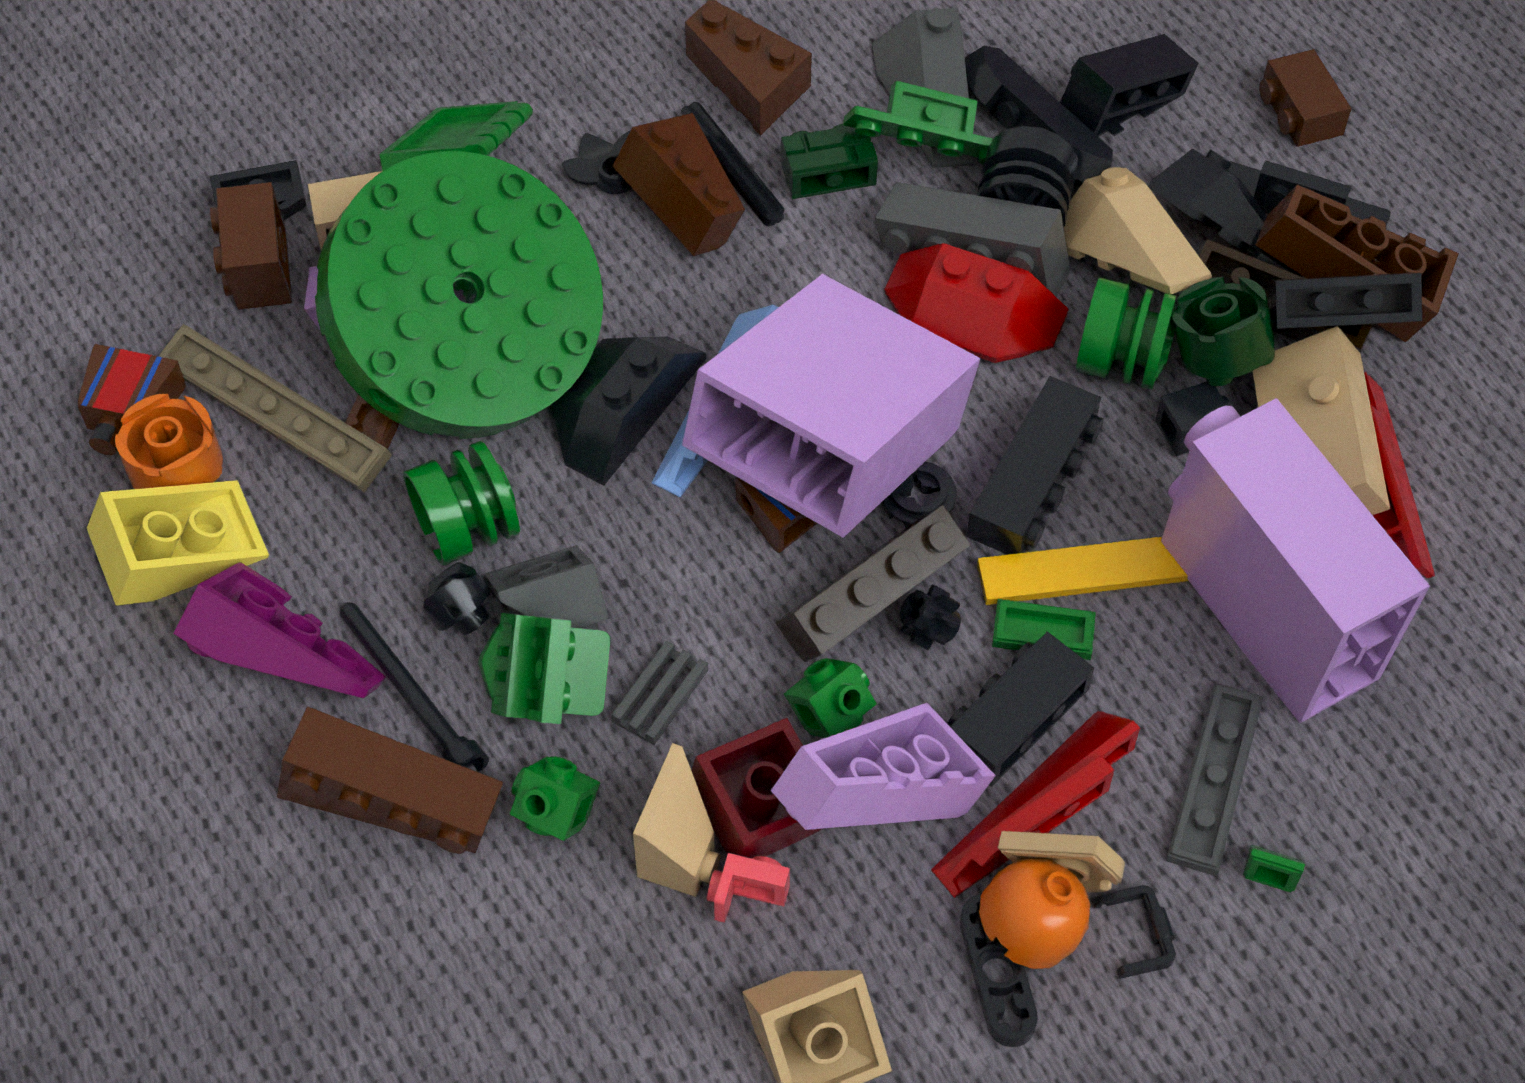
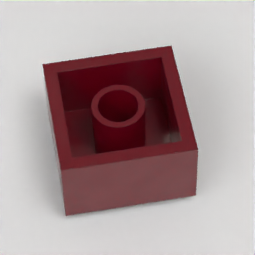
(738, 795)

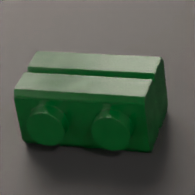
(828, 161)

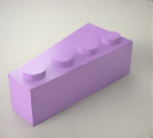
(884, 773)

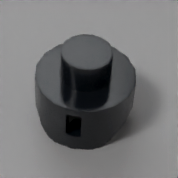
(457, 599)

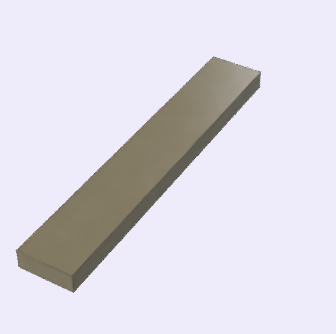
(277, 409)

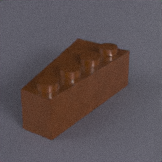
(385, 783)

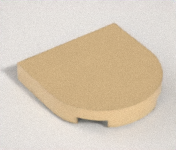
(1084, 855)

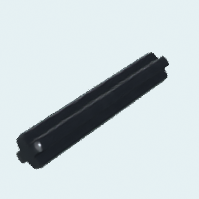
(738, 169)

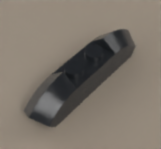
(1021, 101)

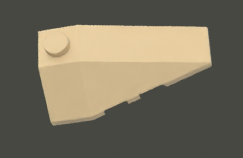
(1129, 229)

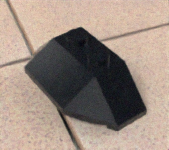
(620, 400)

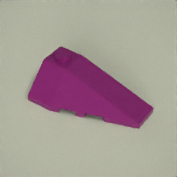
(244, 623)

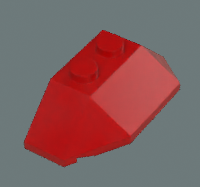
(976, 302)

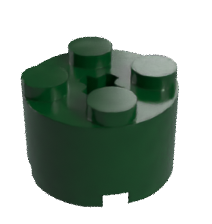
(1223, 329)

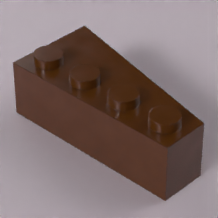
(1325, 240)

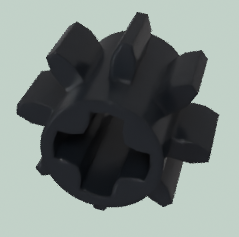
(930, 617)

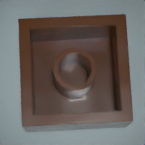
(251, 246)

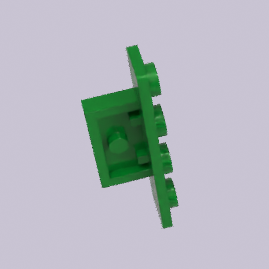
(926, 118)

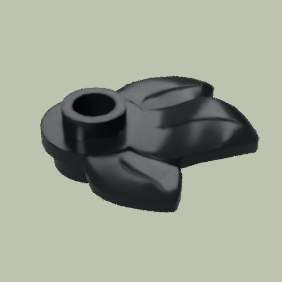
(596, 164)

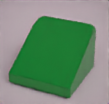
(1273, 868)

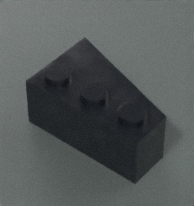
(1127, 81)

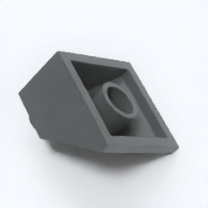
(553, 587)

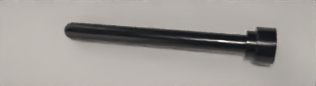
(455, 748)

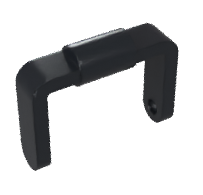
(1158, 925)

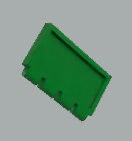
(459, 128)

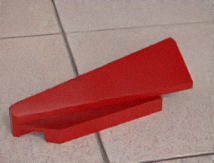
(1402, 518)
(1048, 797)

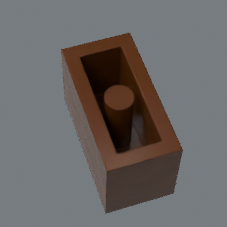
(1304, 98)

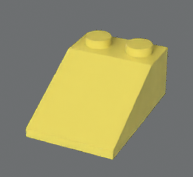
(171, 537)

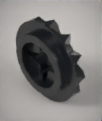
(930, 480)

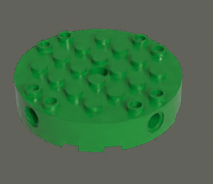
(406, 334)

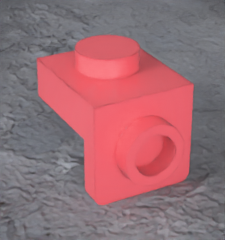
(751, 878)

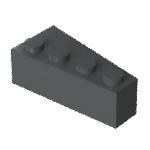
(986, 226)

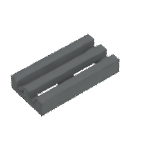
(680, 662)

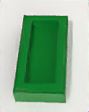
(1028, 622)

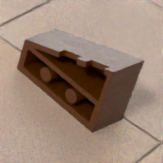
(747, 63)
(681, 181)

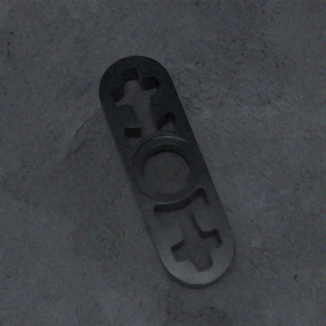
(994, 1009)

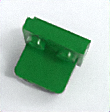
(544, 668)

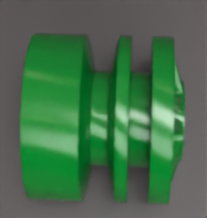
(1126, 333)
(462, 502)

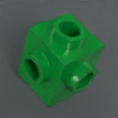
(831, 697)
(553, 797)

